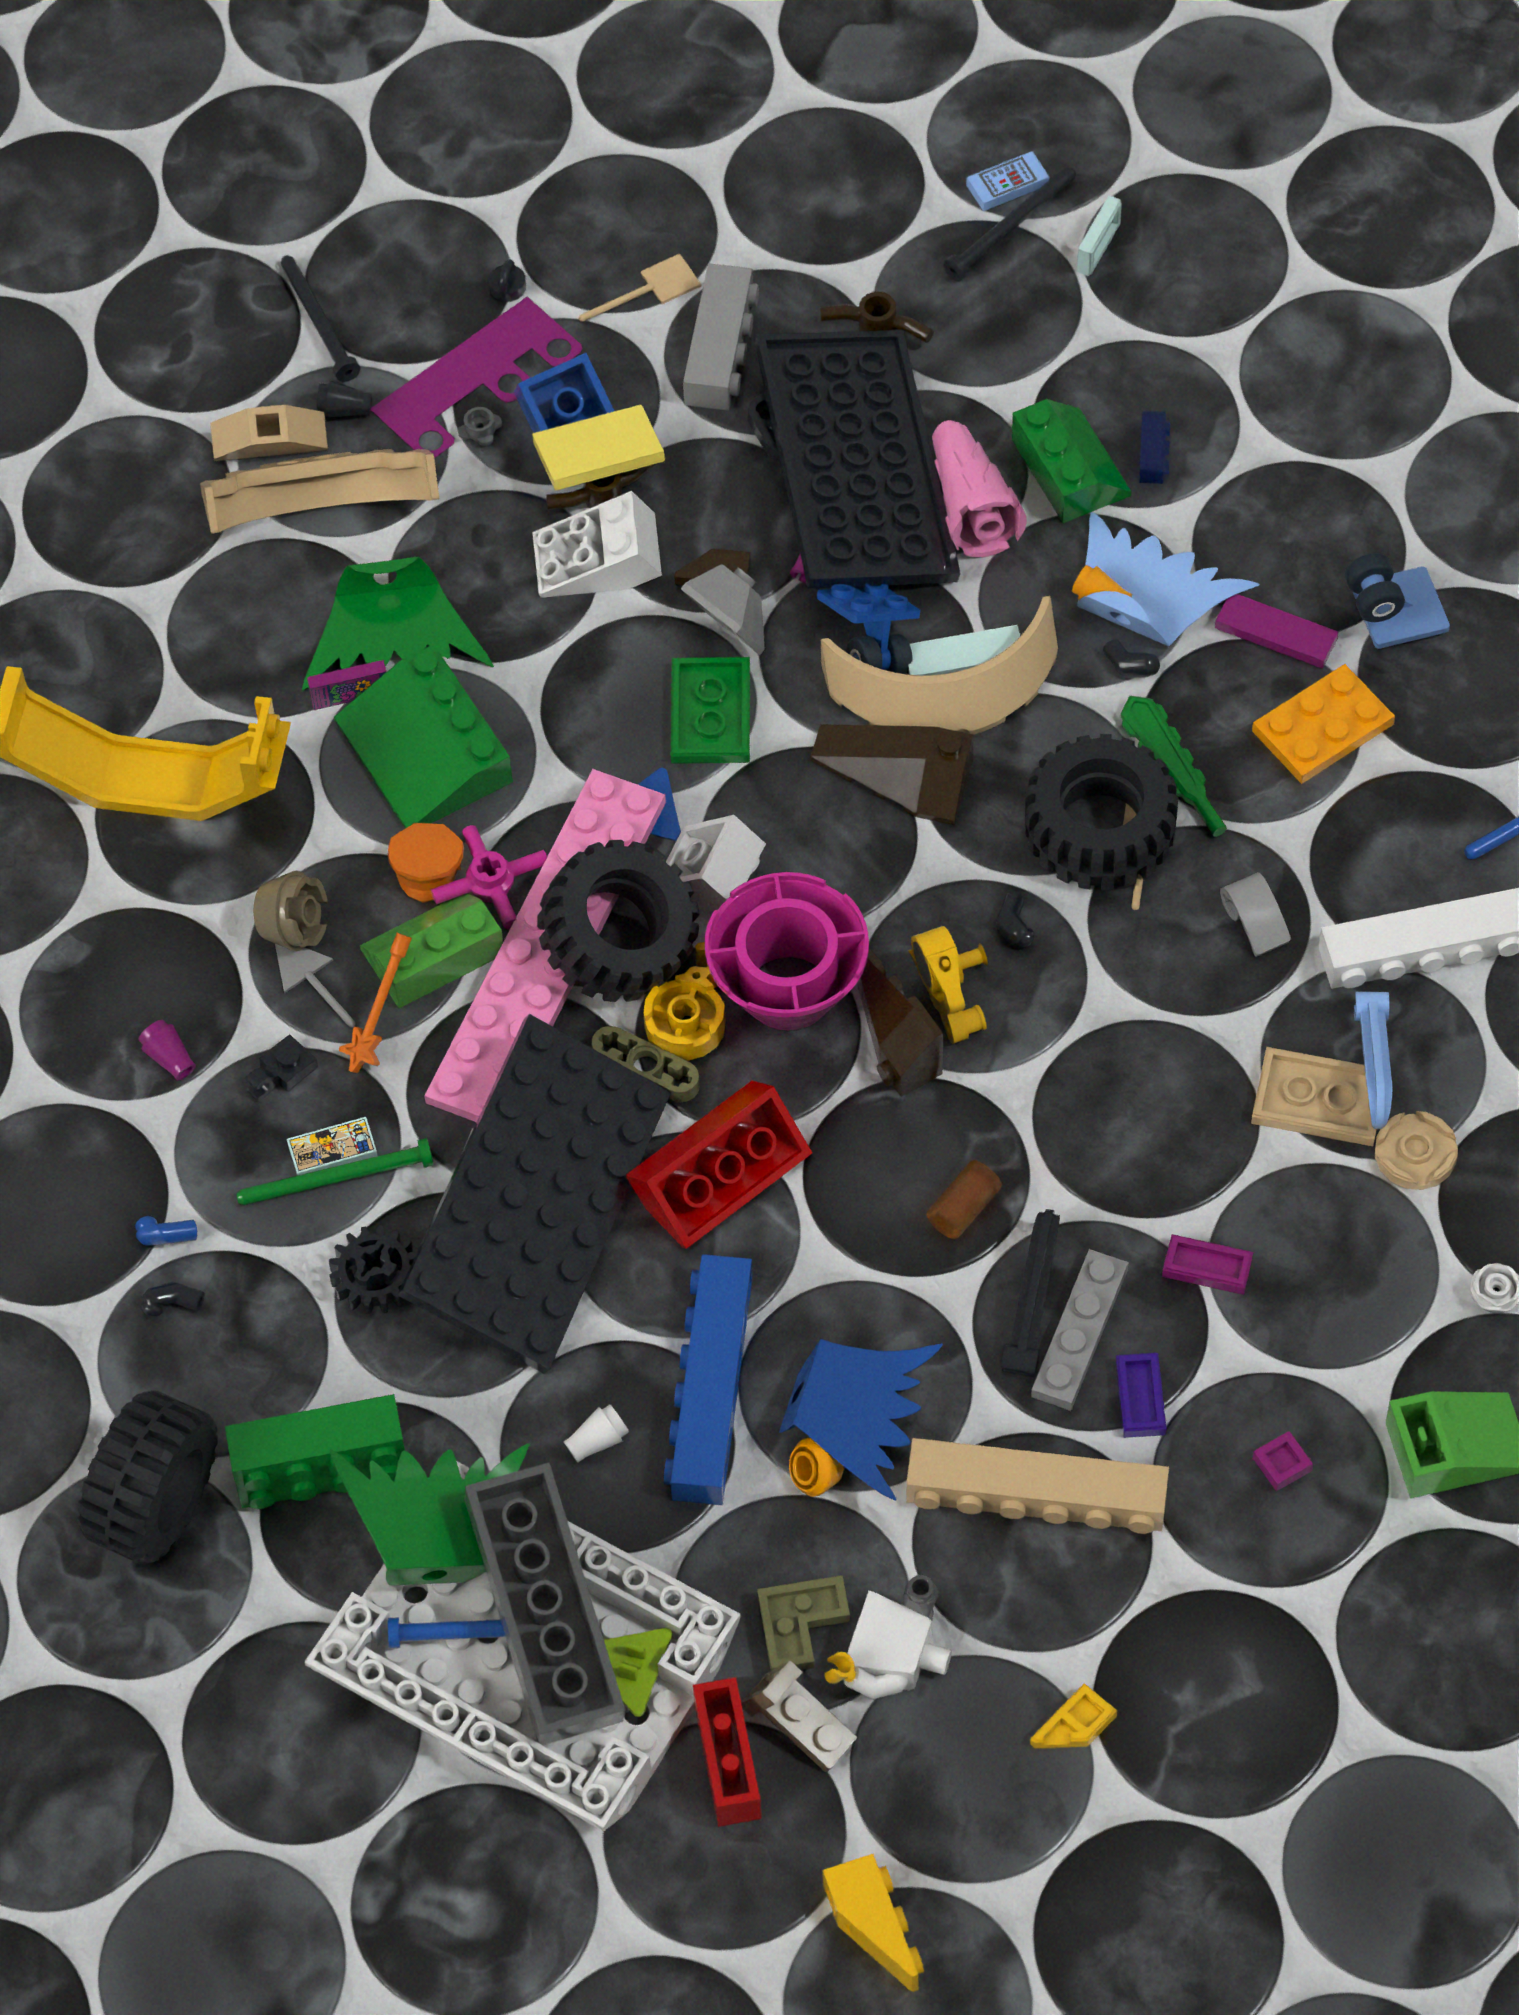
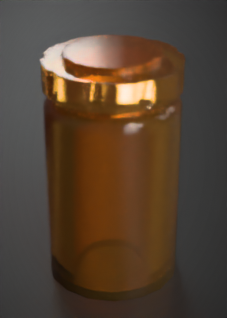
(964, 1199)

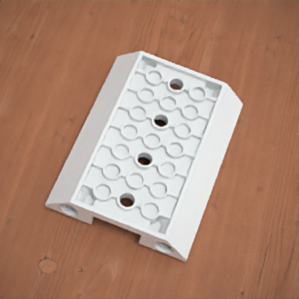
(473, 1695)

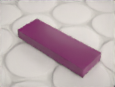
(1277, 630)

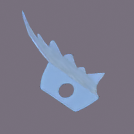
(1162, 591)

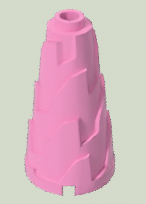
(976, 498)

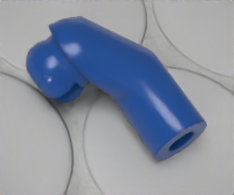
(152, 1233)

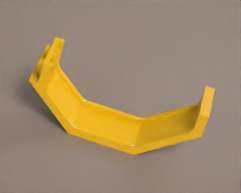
(136, 771)

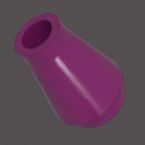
(166, 1048)

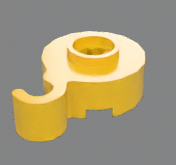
(691, 996)

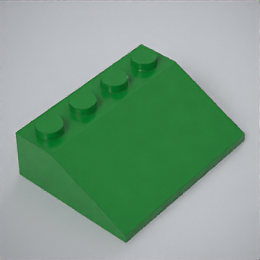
(424, 740)

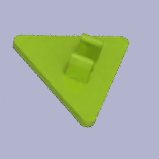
(636, 1665)

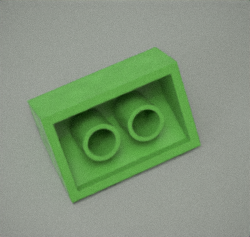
(443, 947)

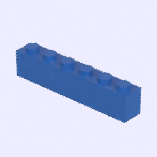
(711, 1380)

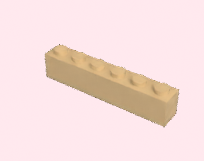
(1037, 1485)

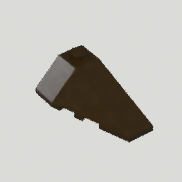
(901, 1030)

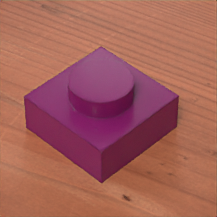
(1282, 1461)

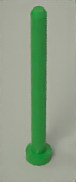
(337, 1174)

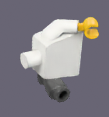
(892, 1643)

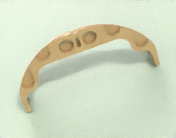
(318, 483)
(955, 701)

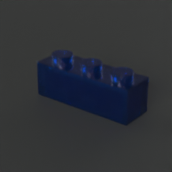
(1154, 447)

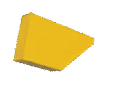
(1076, 1721)

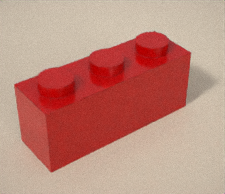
(727, 1752)

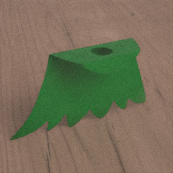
(390, 617)
(422, 1520)

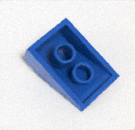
(563, 395)

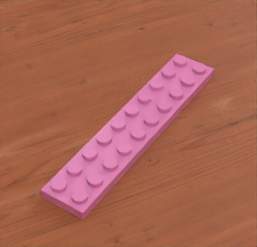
(520, 975)

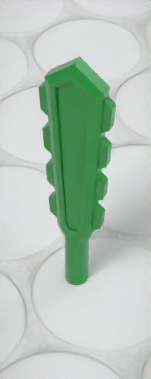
(1149, 725)

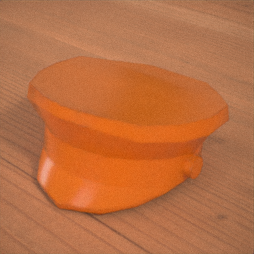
(425, 858)

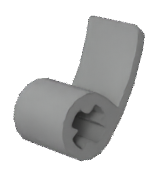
(1258, 911)

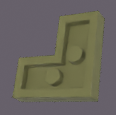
(794, 1608)

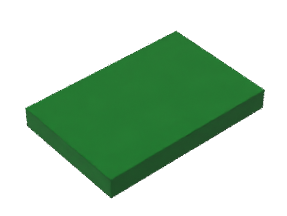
(710, 710)

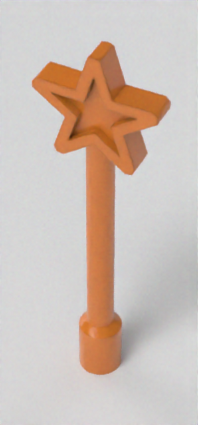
(363, 1041)

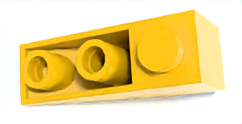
(866, 1914)

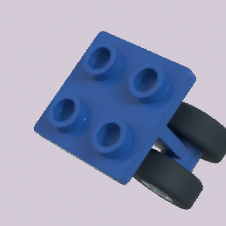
(876, 609)

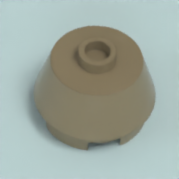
(290, 911)

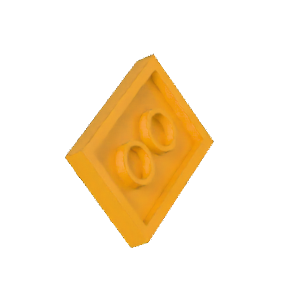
(1323, 723)

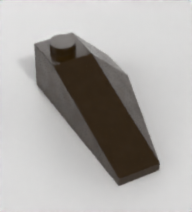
(908, 764)

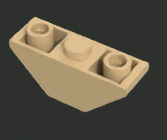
(268, 432)

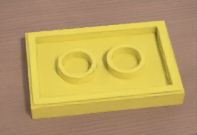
(598, 447)

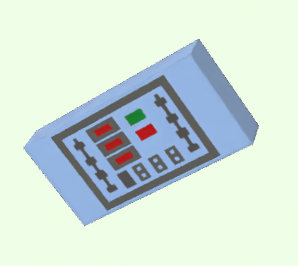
(1007, 181)

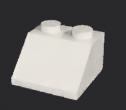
(716, 858)

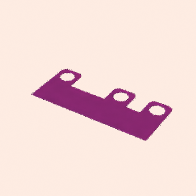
(472, 363)

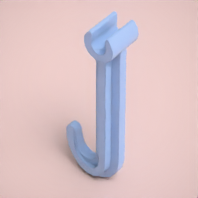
(1373, 1012)

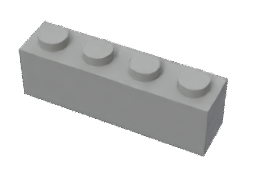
(719, 337)

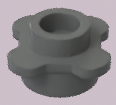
(476, 418)

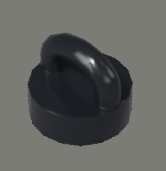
(507, 282)

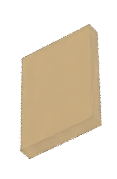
(1314, 1097)

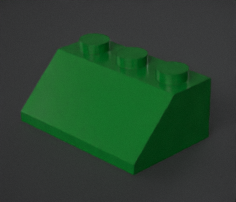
(1067, 459)

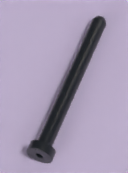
(345, 366)

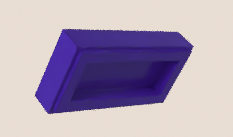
(1140, 1395)

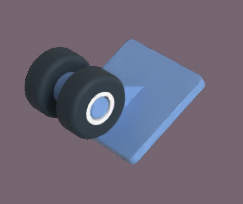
(1393, 604)

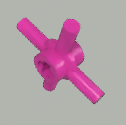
(489, 876)

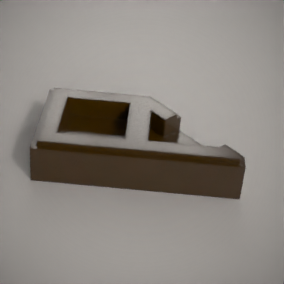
(712, 559)

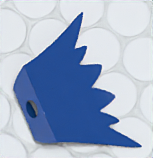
(850, 1401)

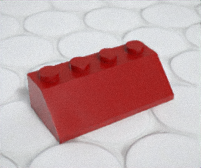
(719, 1163)

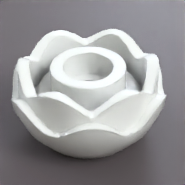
(1498, 1277)

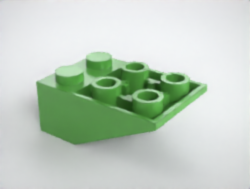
(1453, 1439)

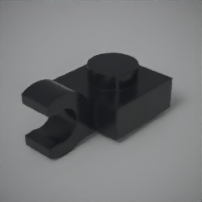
(283, 1065)

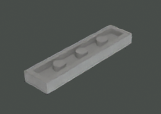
(1079, 1330)

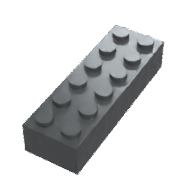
(544, 1604)

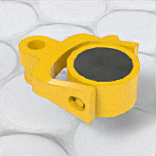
(942, 974)

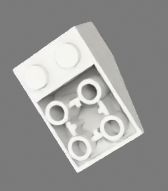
(598, 549)

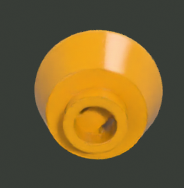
(813, 1468)

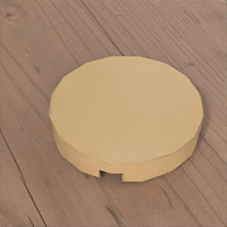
(1416, 1150)

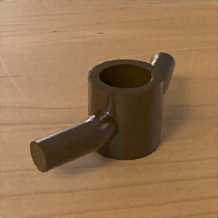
(877, 313)
(596, 491)

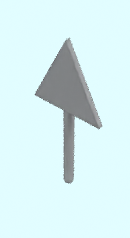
(301, 965)

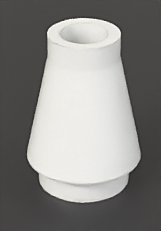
(597, 1433)

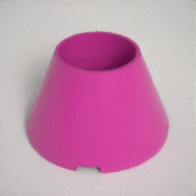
(781, 919)

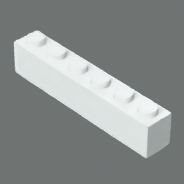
(1421, 939)

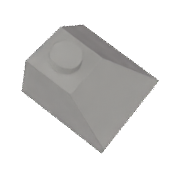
(731, 602)

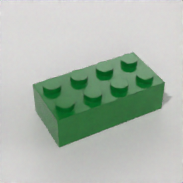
(291, 1454)

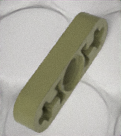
(640, 1048)

